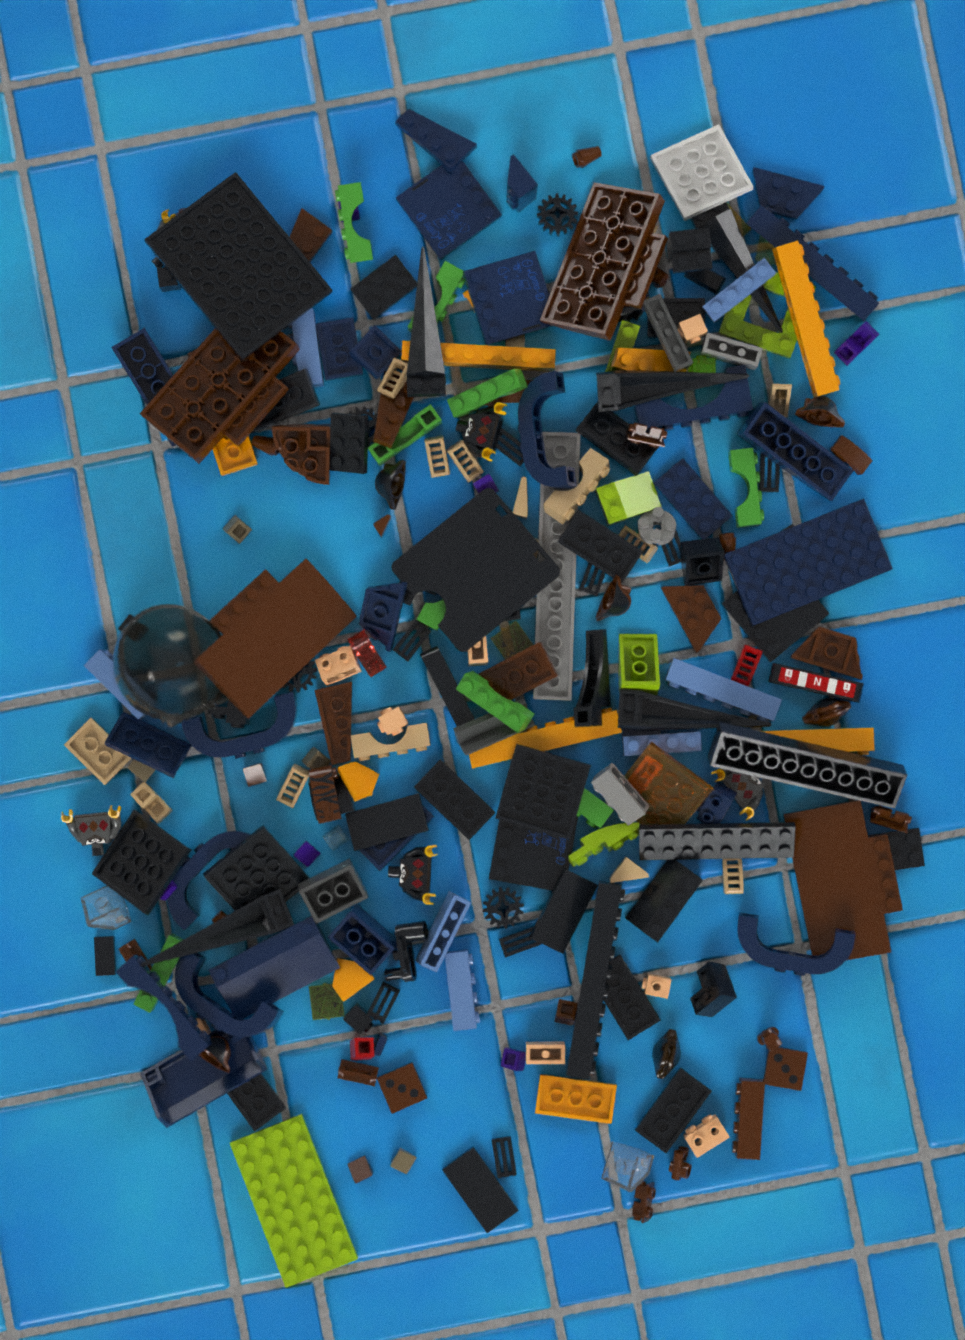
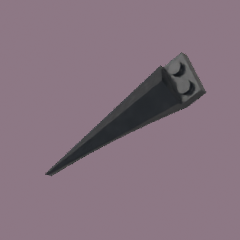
(732, 249)
(425, 359)
(630, 387)
(651, 712)
(254, 920)

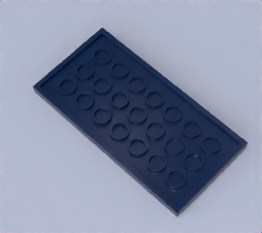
(807, 562)

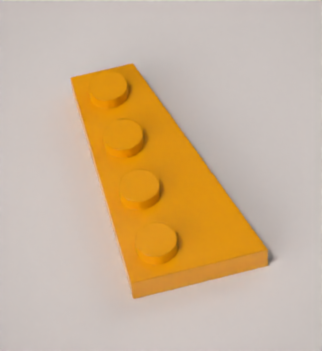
(642, 360)

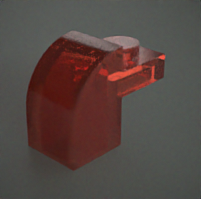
(366, 653)

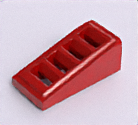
(758, 653)

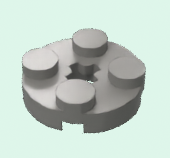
(656, 517)

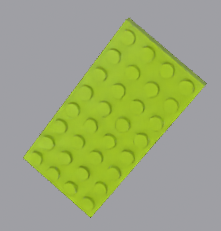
(293, 1200)

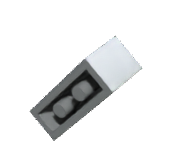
(731, 351)
(620, 794)

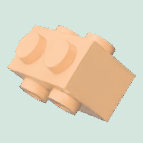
(338, 665)
(392, 721)
(707, 1138)

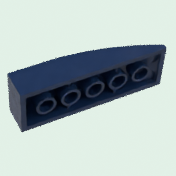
(143, 365)
(797, 451)

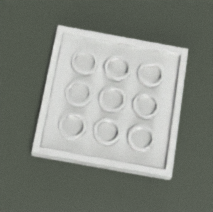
(701, 172)

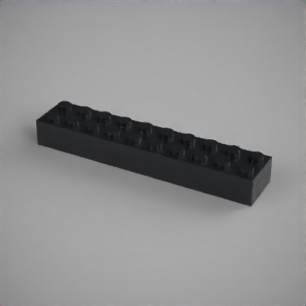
(807, 765)
(594, 980)

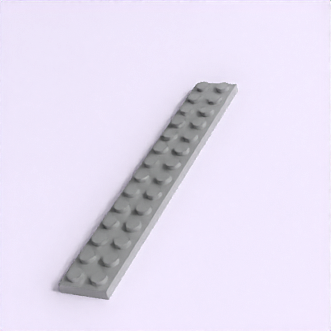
(557, 601)

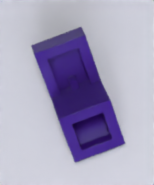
(856, 343)

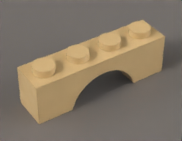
(562, 504)
(366, 745)

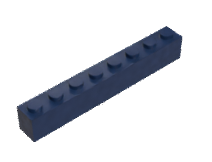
(820, 267)

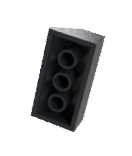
(663, 899)

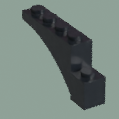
(595, 685)

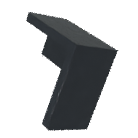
(715, 992)

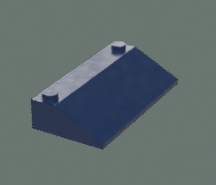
(274, 968)
(184, 1086)

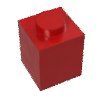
(362, 1048)

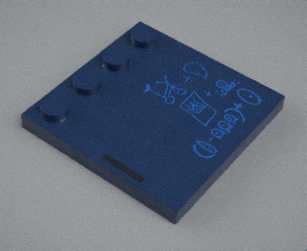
(448, 208)
(508, 297)

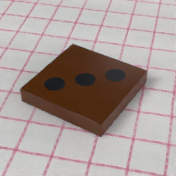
(785, 1068)
(402, 1087)

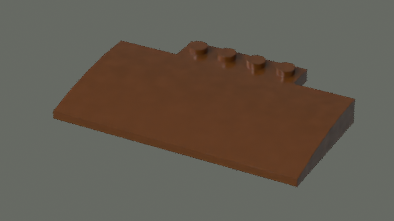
(607, 261)
(219, 394)
(272, 634)
(843, 878)

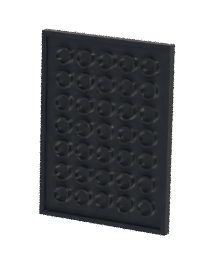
(238, 266)

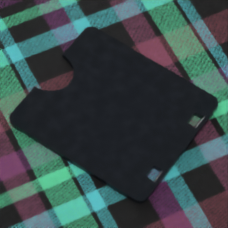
(478, 568)

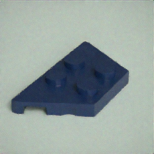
(784, 193)
(382, 612)

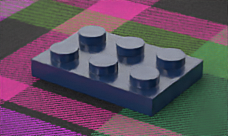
(335, 343)

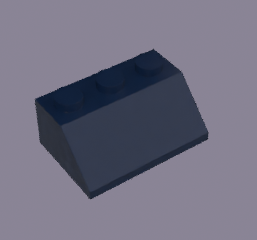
(520, 186)
(363, 939)

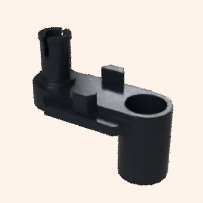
(405, 935)

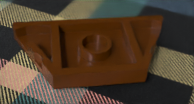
(693, 611)
(831, 652)

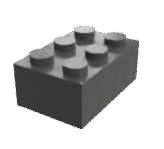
(332, 891)

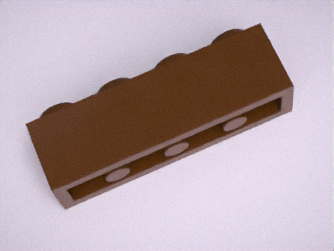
(749, 1118)

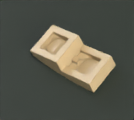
(151, 802)

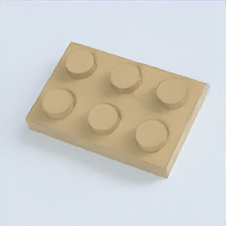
(90, 750)

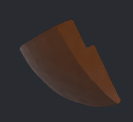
(305, 449)

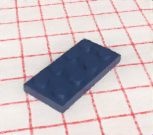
(692, 499)
(148, 744)

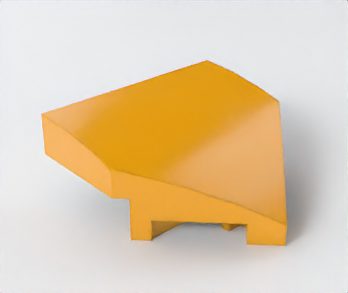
(358, 779)
(349, 978)

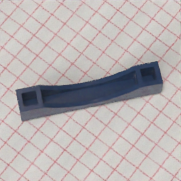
(190, 1038)

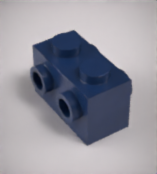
(716, 804)

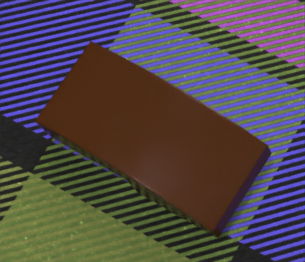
(852, 454)

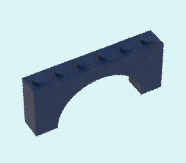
(731, 401)

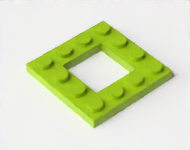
(745, 332)

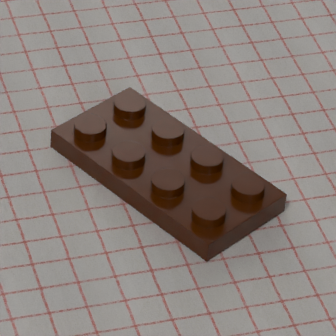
(521, 672)

